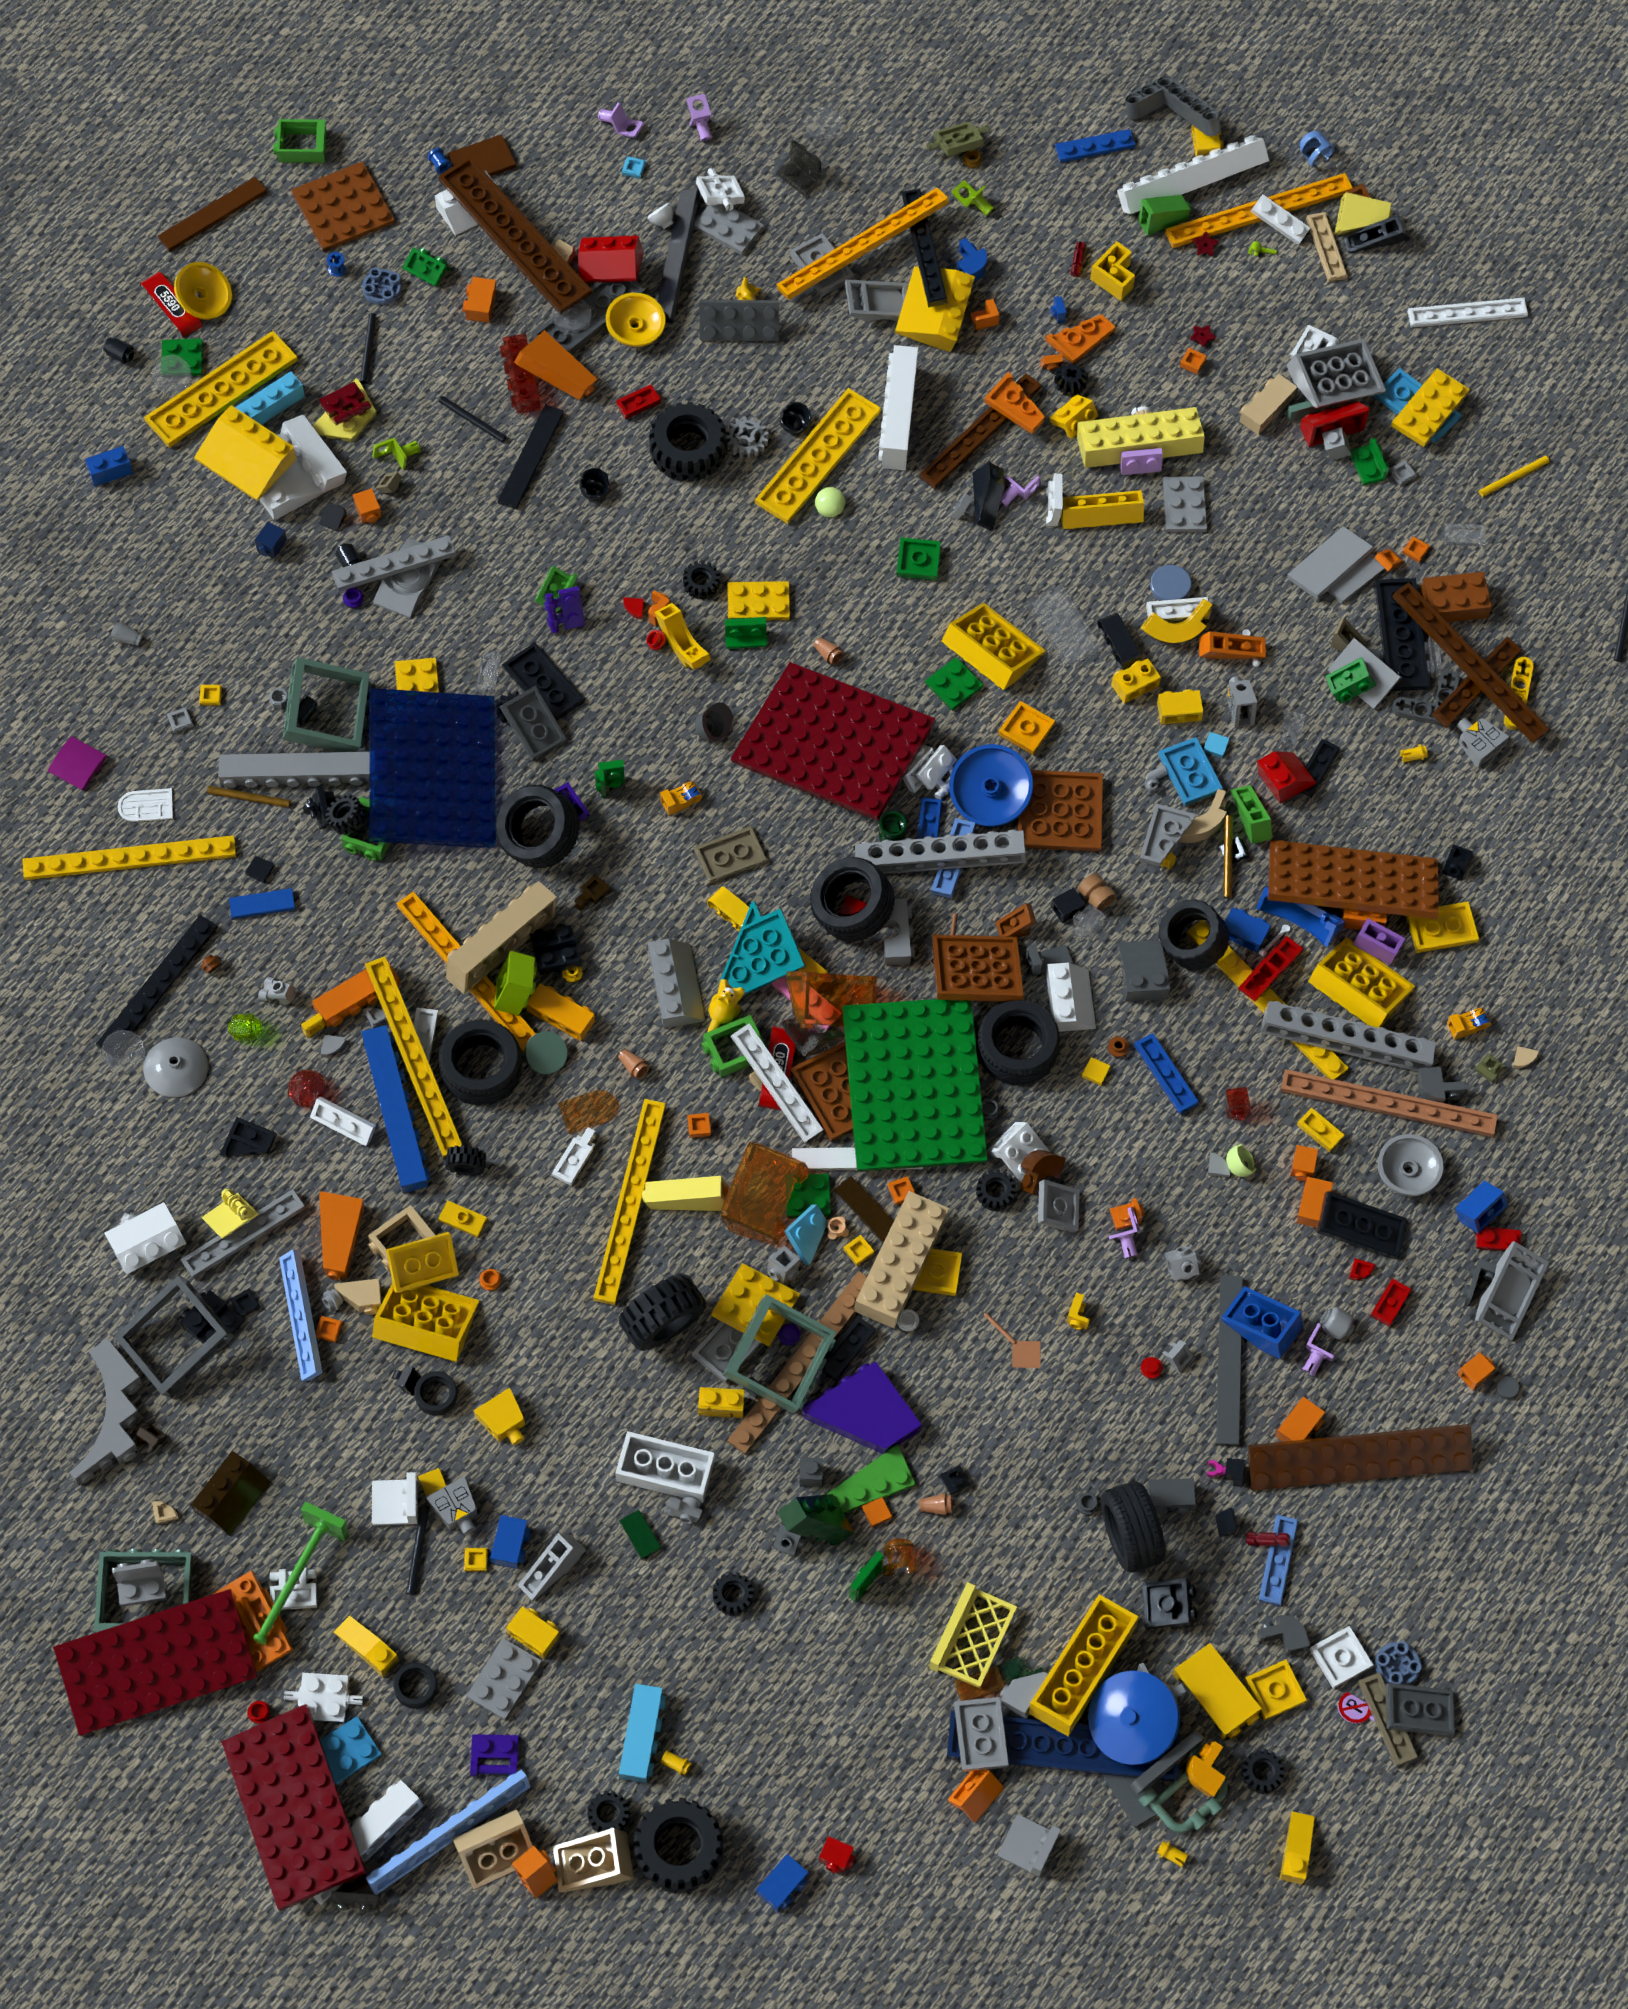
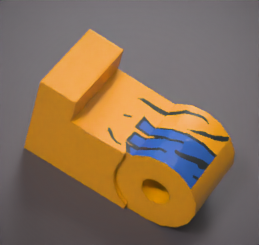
(680, 797)
(1468, 1023)

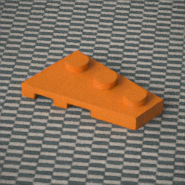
(1081, 339)
(1013, 403)

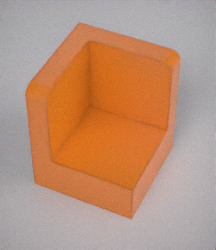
(987, 317)

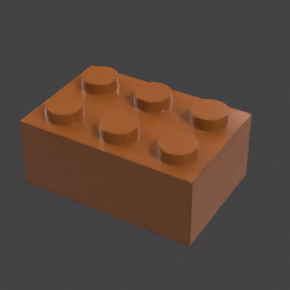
(1458, 596)

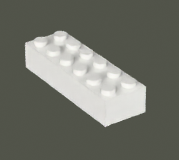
(898, 407)

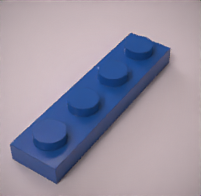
(1095, 145)
(1166, 1073)

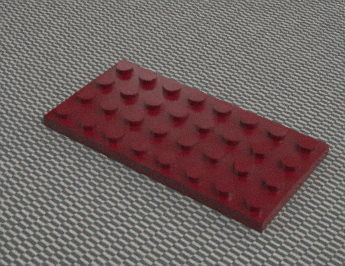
(155, 1662)
(293, 1807)

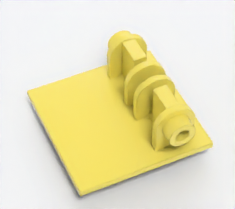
(230, 1214)

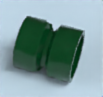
(892, 826)

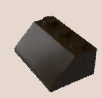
(230, 1493)

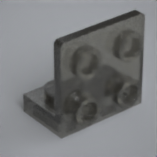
(802, 170)
(811, 1041)

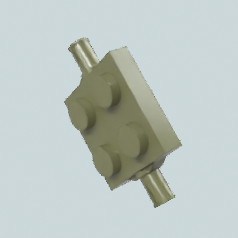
(958, 138)

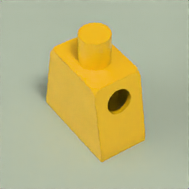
(502, 1417)

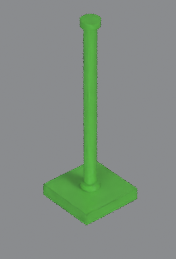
(324, 1523)

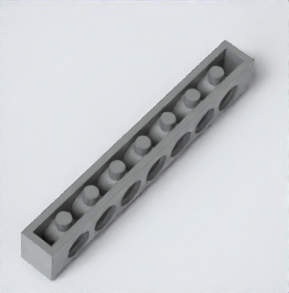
(950, 858)
(1338, 1041)

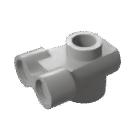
(277, 990)
(687, 1511)

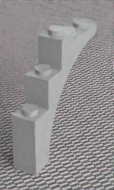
(120, 1413)

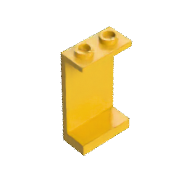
(1218, 1691)

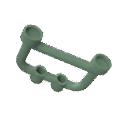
(1197, 1819)

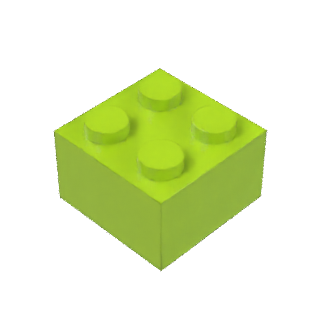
(515, 983)

